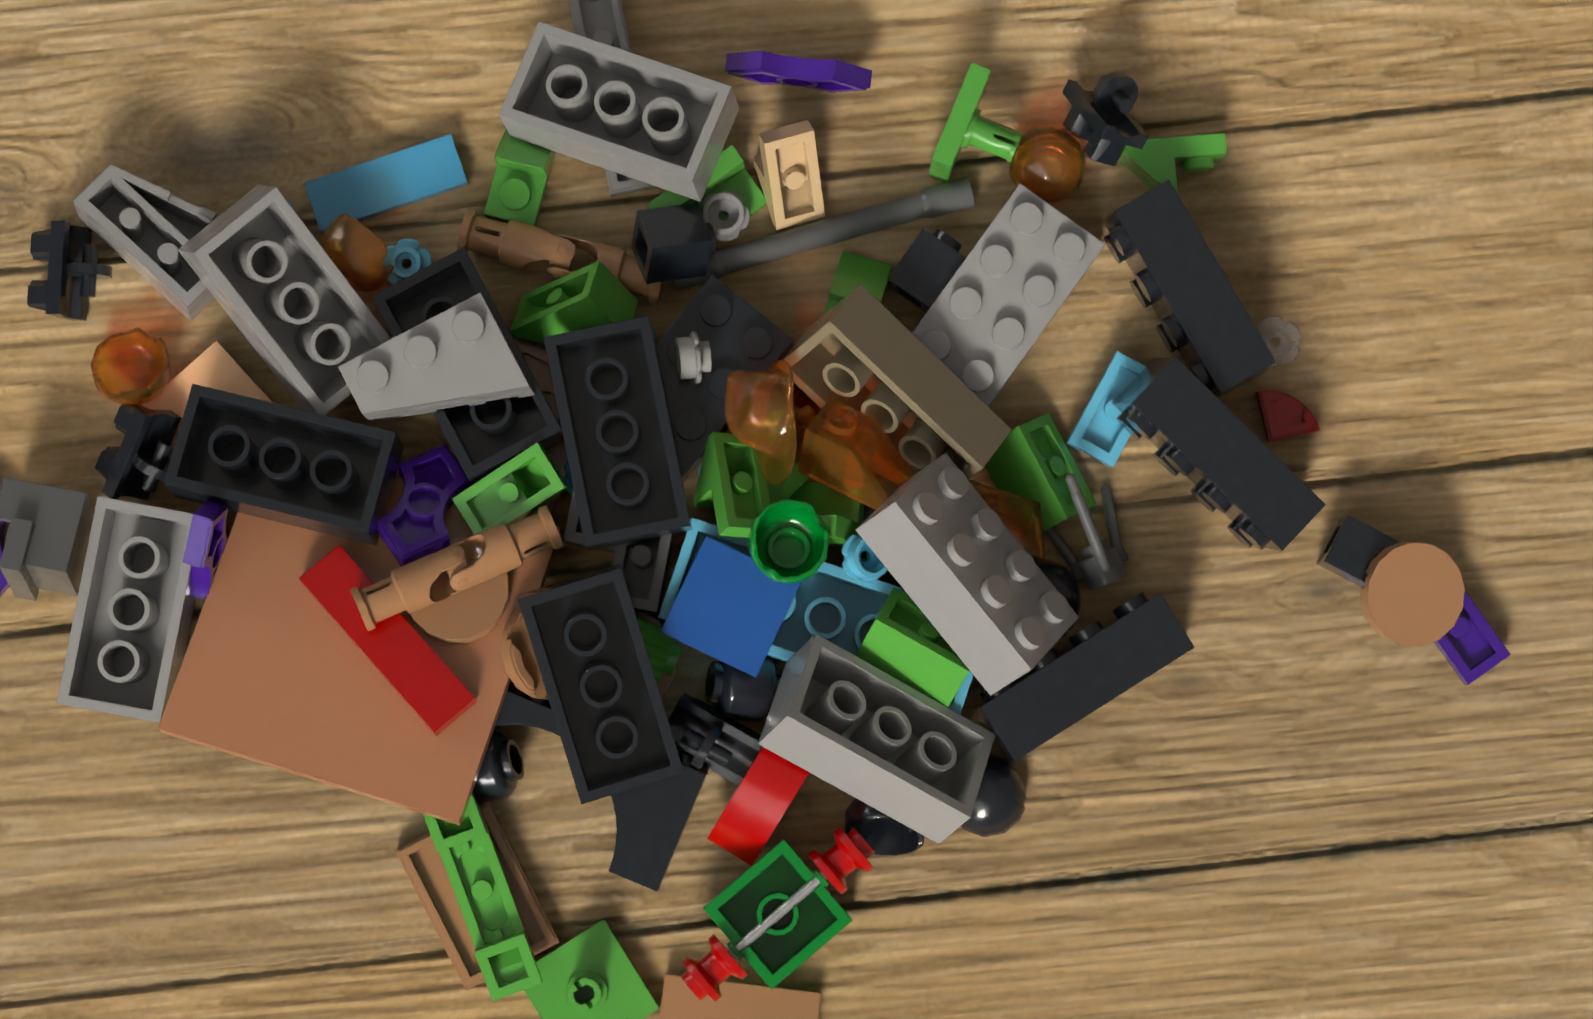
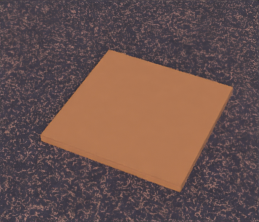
(295, 693)

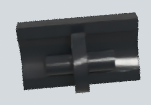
(1104, 117)
(71, 270)
(143, 455)
(713, 739)

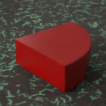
(1284, 416)

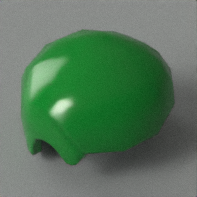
(788, 541)

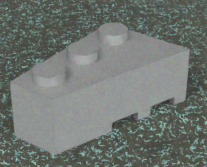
(147, 230)
(437, 365)

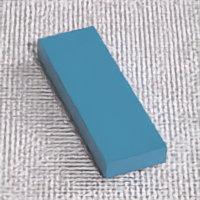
(388, 182)

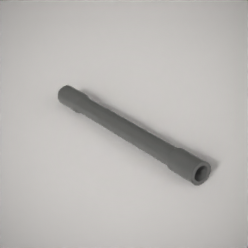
(928, 203)

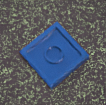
(729, 608)

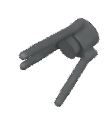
(1100, 561)

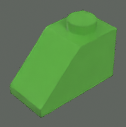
(573, 303)

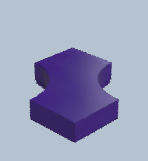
(818, 74)
(417, 521)
(206, 545)

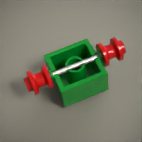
(777, 914)

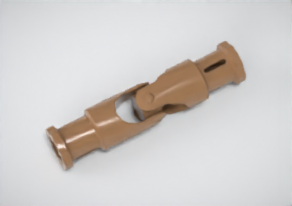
(535, 249)
(419, 583)

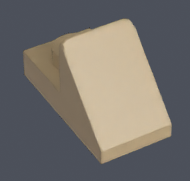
(790, 174)

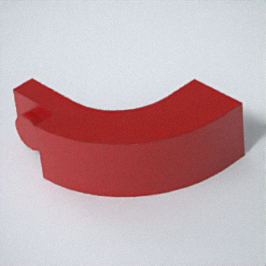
(757, 805)

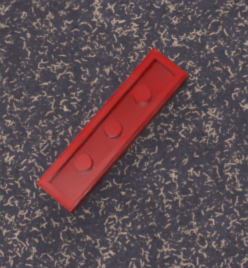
(392, 646)

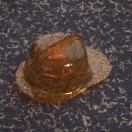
(763, 417)

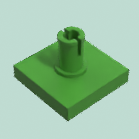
(968, 127)
(591, 980)

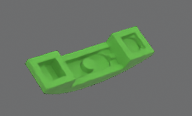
(486, 902)

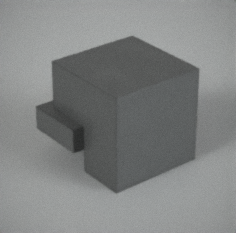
(44, 537)

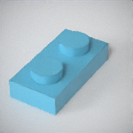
(1097, 429)

